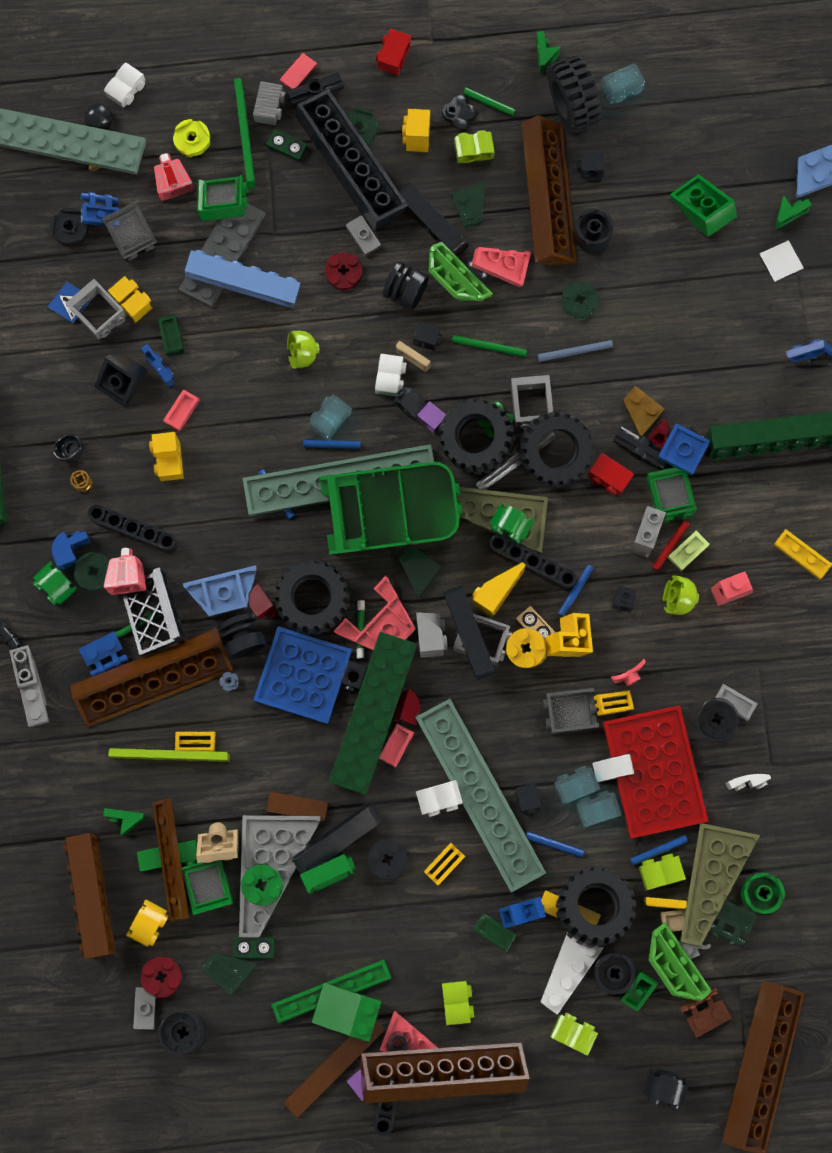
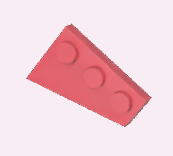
(415, 1038)

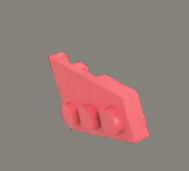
(505, 265)

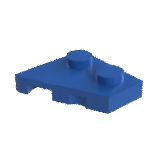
(809, 351)
(156, 362)

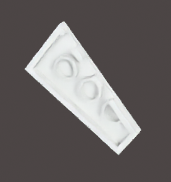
(568, 971)

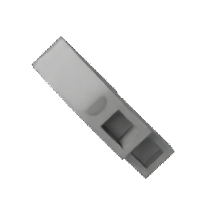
(29, 685)

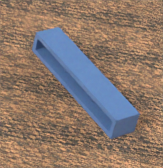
(242, 279)

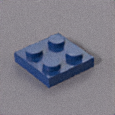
(683, 449)

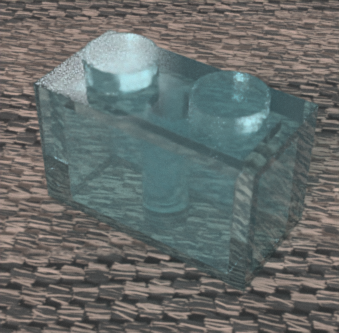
(623, 83)
(329, 417)
(577, 785)
(598, 809)

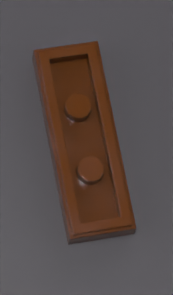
(296, 806)

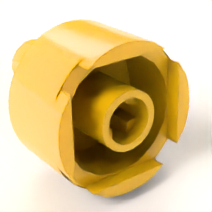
(524, 637)
(147, 923)

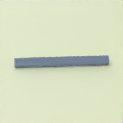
(575, 350)

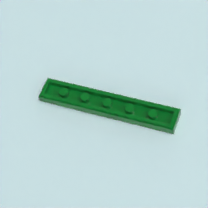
(244, 133)
(308, 1000)

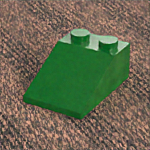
(704, 205)
(346, 1012)

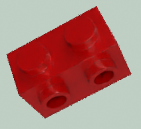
(393, 52)
(610, 475)

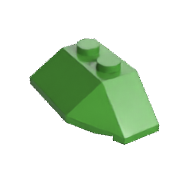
(455, 275)
(675, 966)

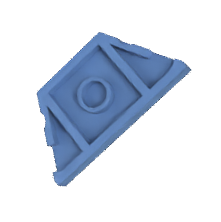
(814, 171)
(224, 591)

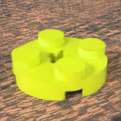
(193, 128)

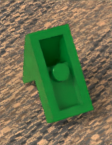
(546, 54)
(788, 213)
(129, 819)
(639, 992)

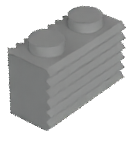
(268, 103)

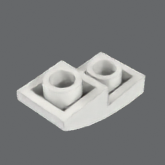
(613, 768)
(753, 780)

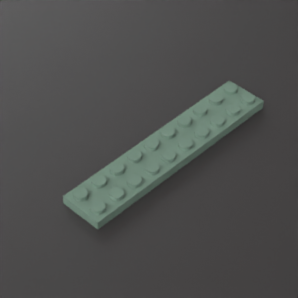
(71, 141)
(302, 486)
(481, 795)

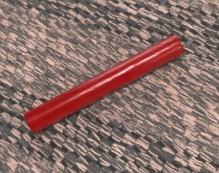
(671, 545)

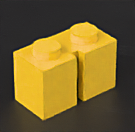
(130, 299)

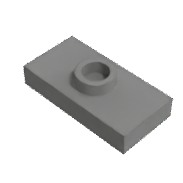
(363, 235)
(144, 1010)

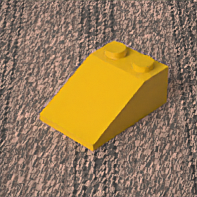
(495, 591)

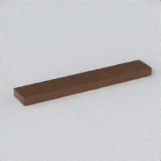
(170, 860)
(329, 1072)

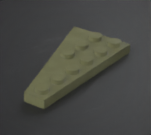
(481, 505)
(716, 867)

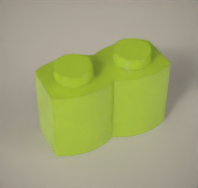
(474, 147)
(661, 872)
(456, 1002)
(574, 1034)

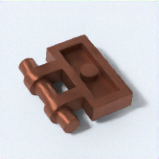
(709, 1017)

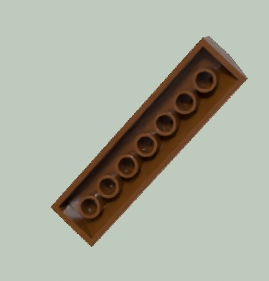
(548, 192)
(151, 678)
(763, 1067)
(443, 1072)

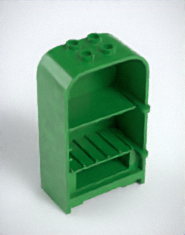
(392, 506)

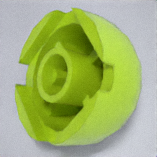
(302, 349)
(680, 595)

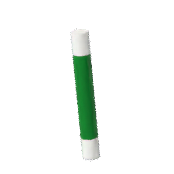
(360, 626)

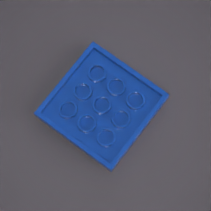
(302, 675)

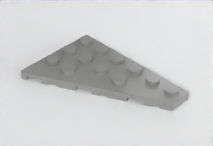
(271, 843)

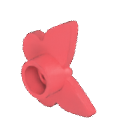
(630, 676)

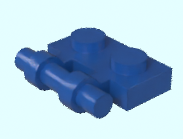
(94, 213)
(101, 649)

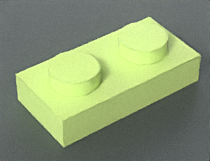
(688, 551)

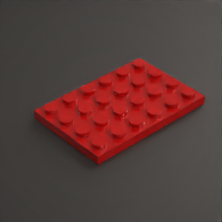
(665, 783)

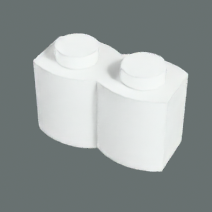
(125, 85)
(389, 374)
(439, 797)

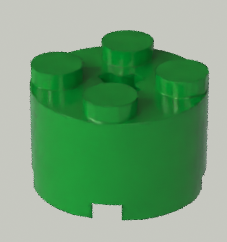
(512, 522)
(54, 583)
(252, 879)
(772, 899)

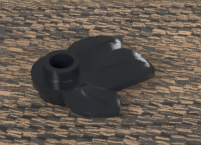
(461, 112)

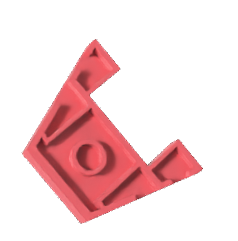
(390, 620)

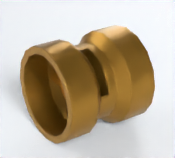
(83, 485)

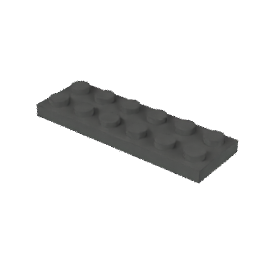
(226, 240)

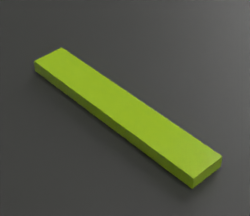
(169, 755)

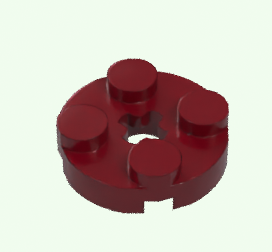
(340, 261)
(171, 982)

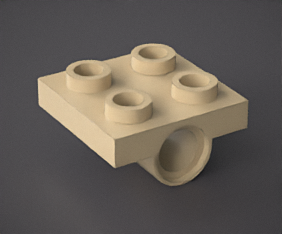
(216, 848)

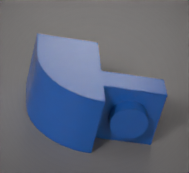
(64, 547)
(522, 912)

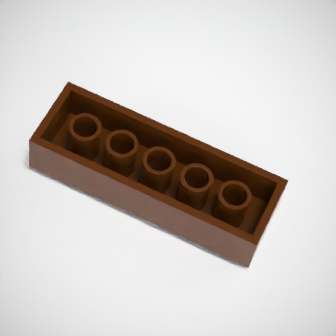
(89, 896)

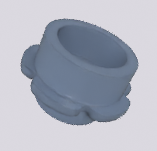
(229, 676)

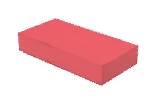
(298, 72)
(181, 410)
(396, 745)

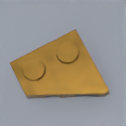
(642, 410)

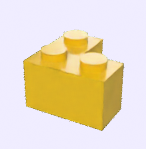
(416, 130)
(168, 455)
(573, 639)

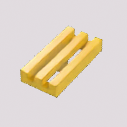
(600, 704)
(184, 734)
(432, 876)
(665, 903)

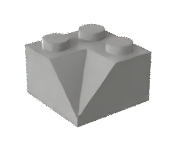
(430, 634)

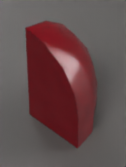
(660, 433)
(261, 604)
(407, 708)

